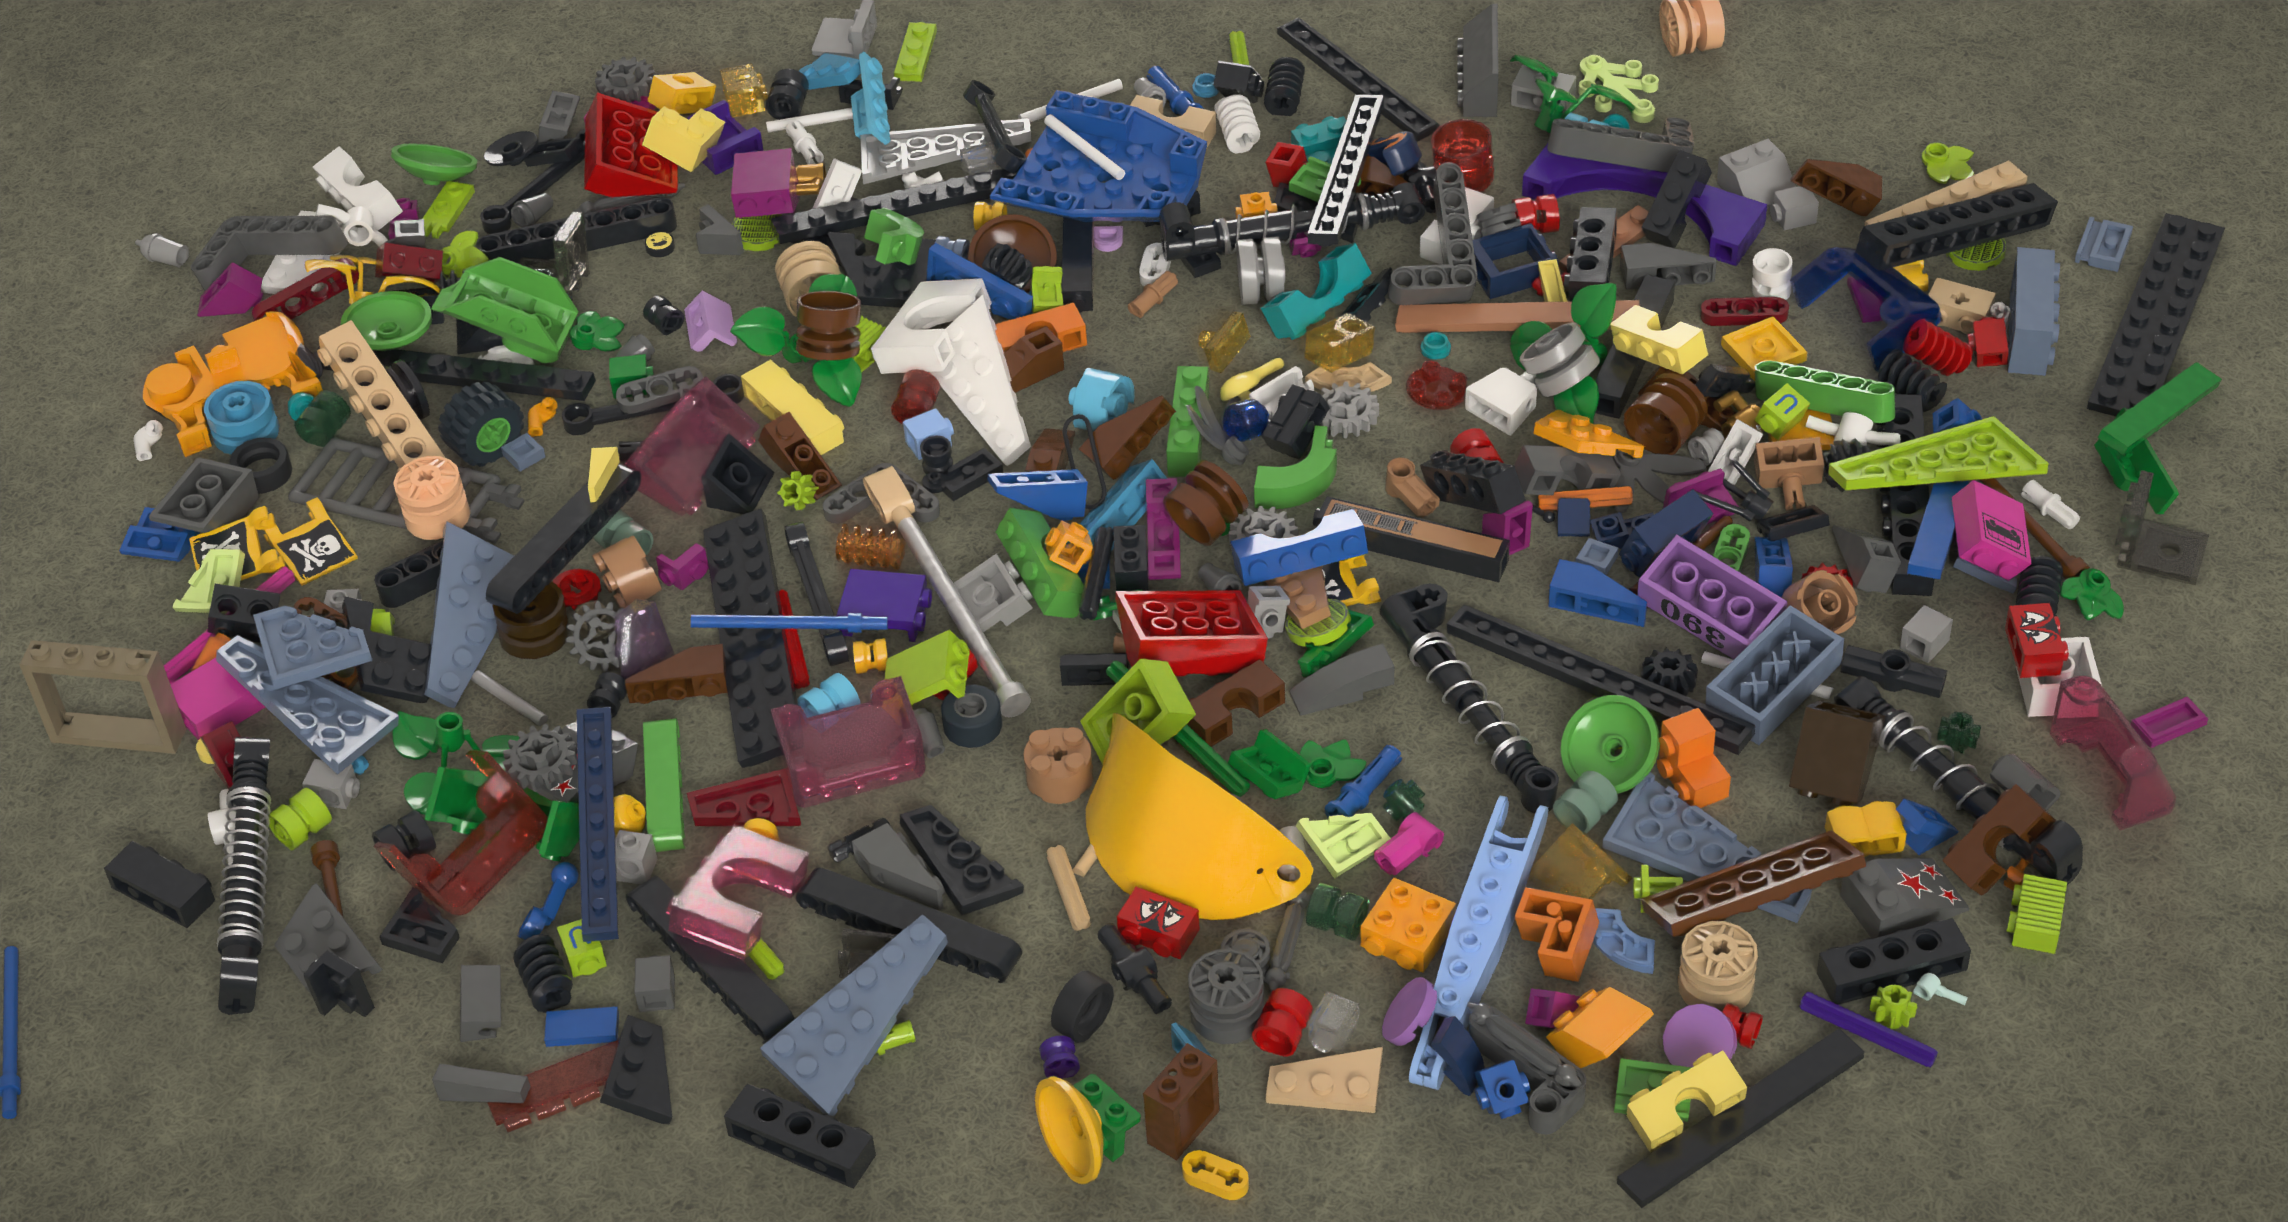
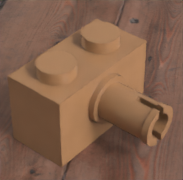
(1789, 466)

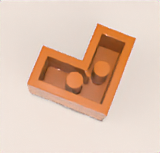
(1689, 759)
(1562, 926)

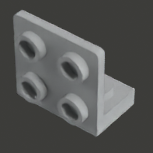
(847, 36)

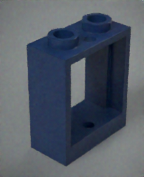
(1504, 245)
(1647, 541)

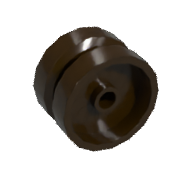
(537, 629)

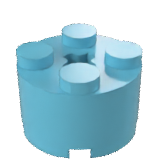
(1100, 397)

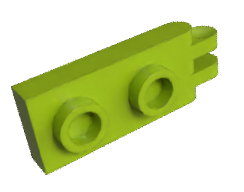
(447, 208)

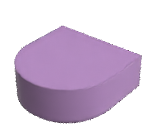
(1108, 237)

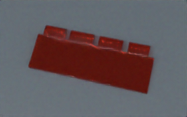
(572, 1079)

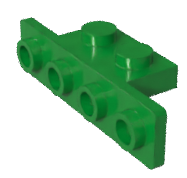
(2128, 467)

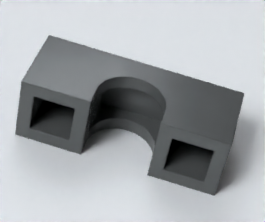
(1543, 467)

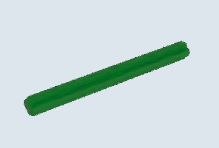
(1197, 747)

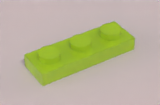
(915, 51)

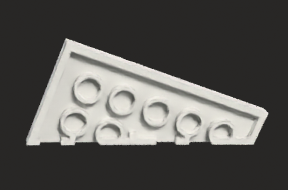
(981, 384)

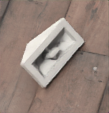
(1737, 446)

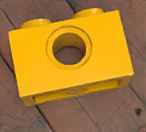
(681, 92)

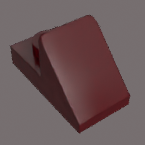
(220, 747)

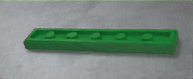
(2159, 408)

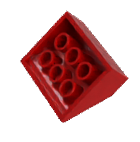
(615, 154)
(1191, 630)

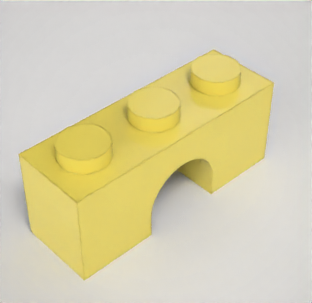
(1675, 349)
(1709, 1081)

